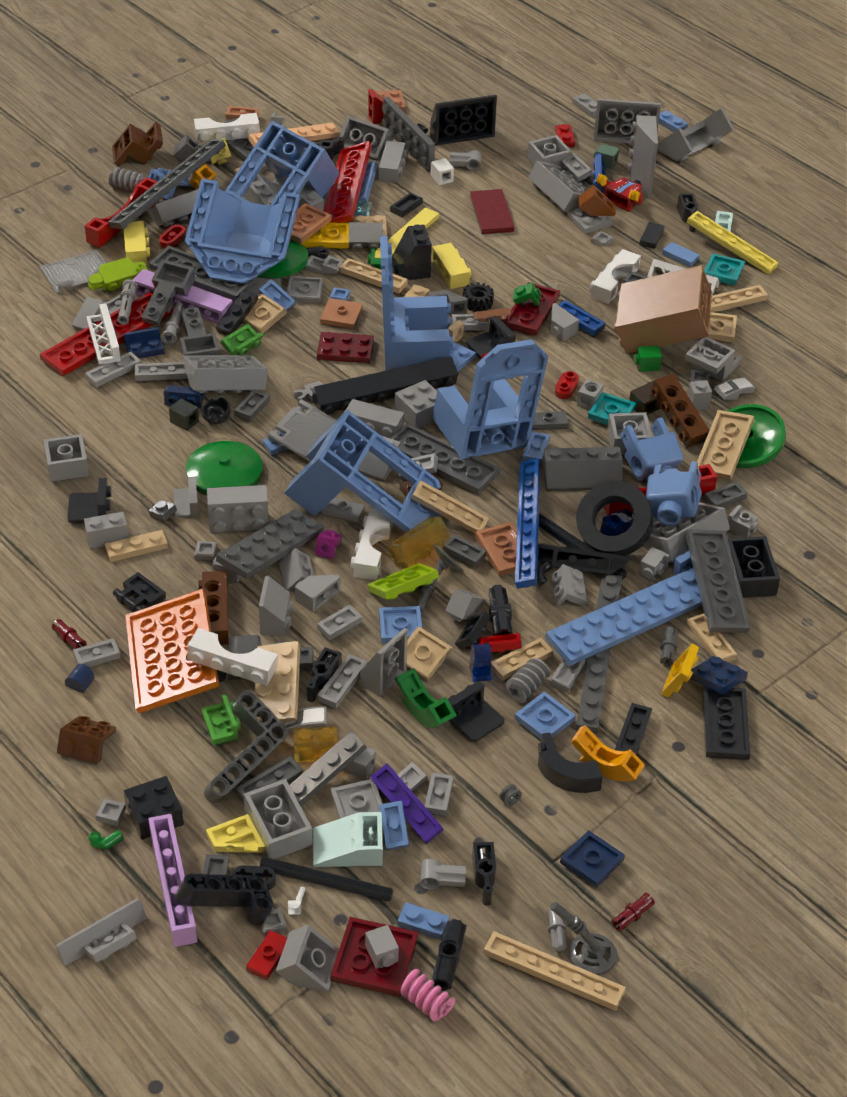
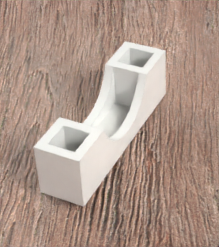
(208, 129)
(605, 286)
(367, 559)
(254, 666)

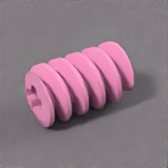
(425, 997)

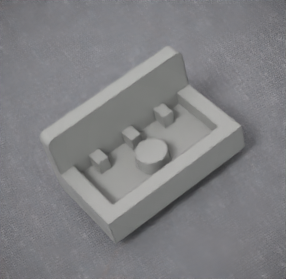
(569, 585)

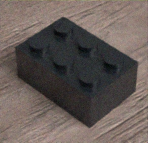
(754, 566)

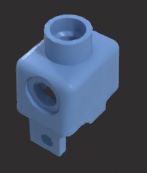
(652, 451)
(674, 493)

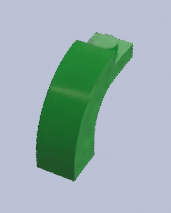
(420, 703)

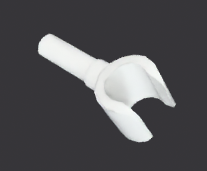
(294, 906)

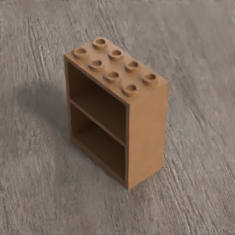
(664, 309)

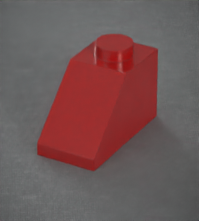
(375, 104)

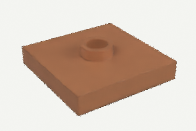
(341, 313)

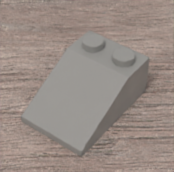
(386, 665)

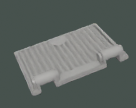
(72, 271)
(301, 428)

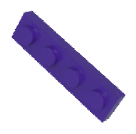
(415, 812)

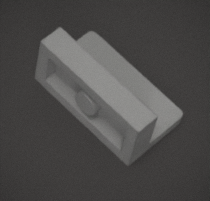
(578, 168)
(186, 500)
(295, 568)

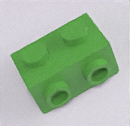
(242, 340)
(221, 722)

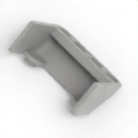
(686, 142)

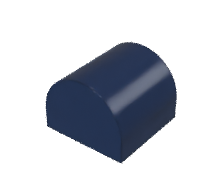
(80, 678)

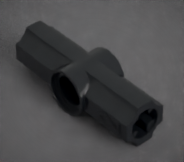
(500, 610)
(450, 944)

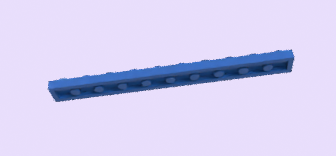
(528, 524)

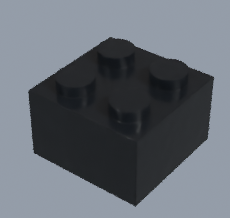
(152, 800)

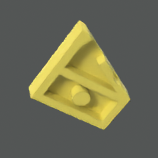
(236, 836)

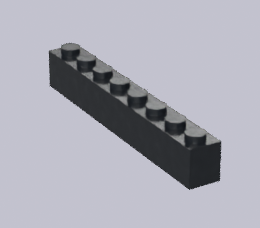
(384, 384)

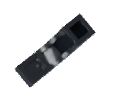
(565, 774)

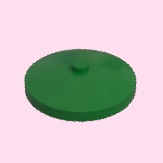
(295, 261)
(765, 438)
(224, 466)

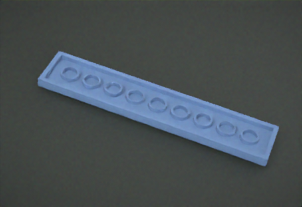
(626, 618)

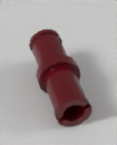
(68, 634)
(633, 912)

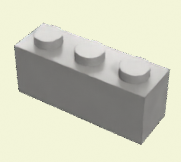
(392, 161)
(380, 419)

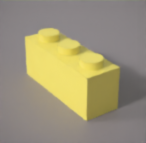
(137, 242)
(451, 265)

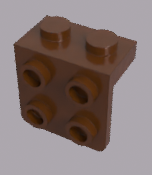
(84, 739)

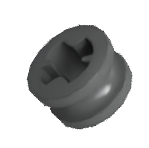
(510, 795)

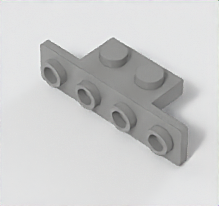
(104, 935)

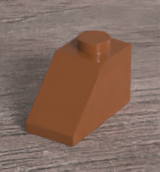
(596, 203)

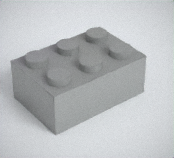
(237, 508)
(278, 819)

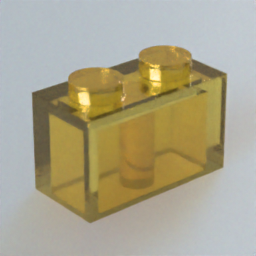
(313, 742)

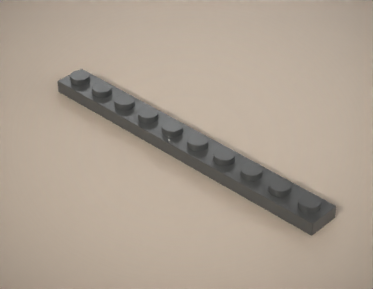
(166, 184)
(597, 664)

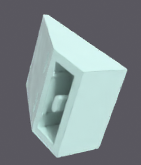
(349, 841)

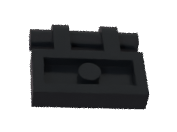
(144, 591)

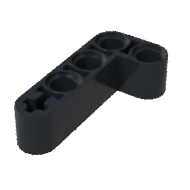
(227, 891)

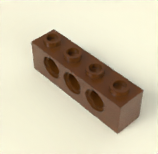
(679, 410)
(216, 590)

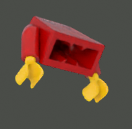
(622, 192)

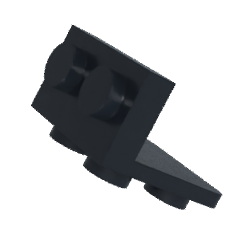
(497, 335)
(90, 504)
(474, 715)

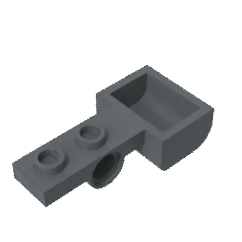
(167, 280)
(196, 340)
(247, 643)

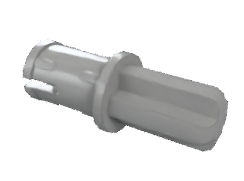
(557, 931)

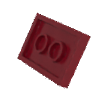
(345, 347)

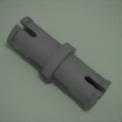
(668, 646)

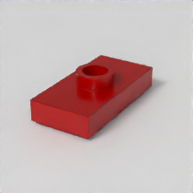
(502, 643)
(267, 955)

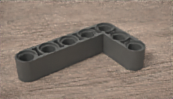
(252, 754)

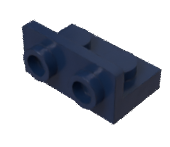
(144, 342)
(175, 393)

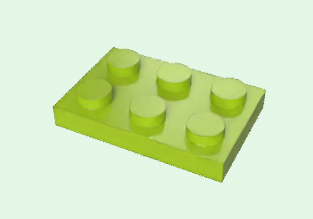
(403, 581)

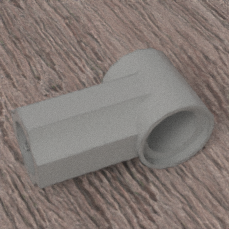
(465, 160)
(435, 874)

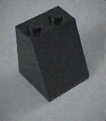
(413, 254)

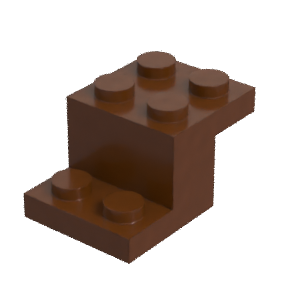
(137, 144)

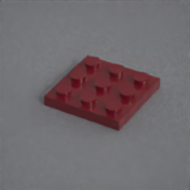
(355, 966)

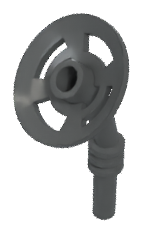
(443, 563)
(592, 949)

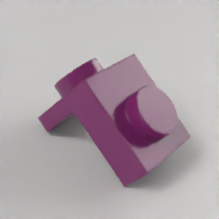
(327, 543)

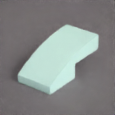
(724, 219)

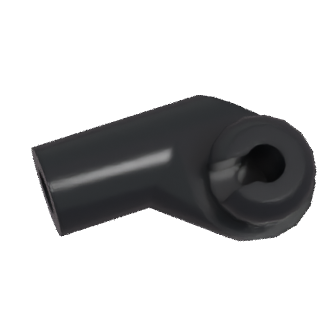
(318, 251)
(541, 570)

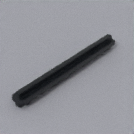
(569, 539)
(328, 879)

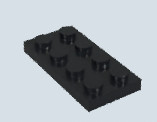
(726, 724)

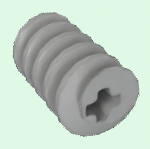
(124, 179)
(527, 680)

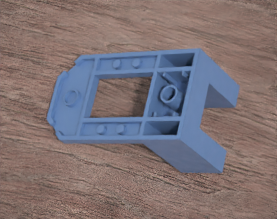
(284, 153)
(413, 326)
(495, 414)
(335, 466)

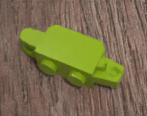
(114, 273)

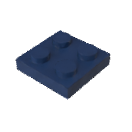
(718, 675)
(592, 859)

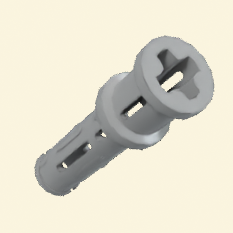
(123, 317)
(172, 327)

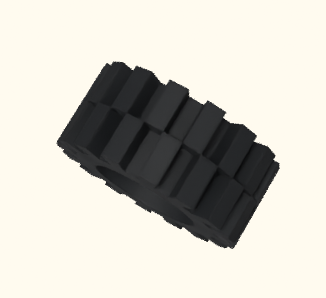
(479, 296)

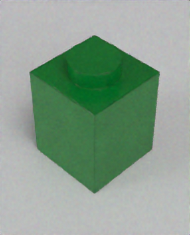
(648, 358)

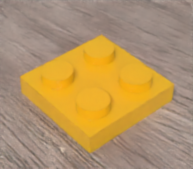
(680, 671)

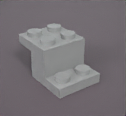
(714, 358)

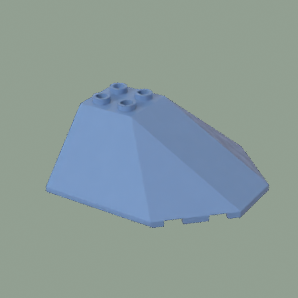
(239, 237)

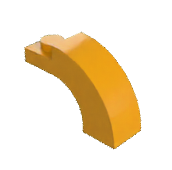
(613, 764)

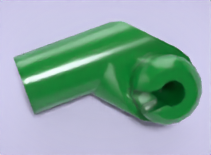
(100, 842)

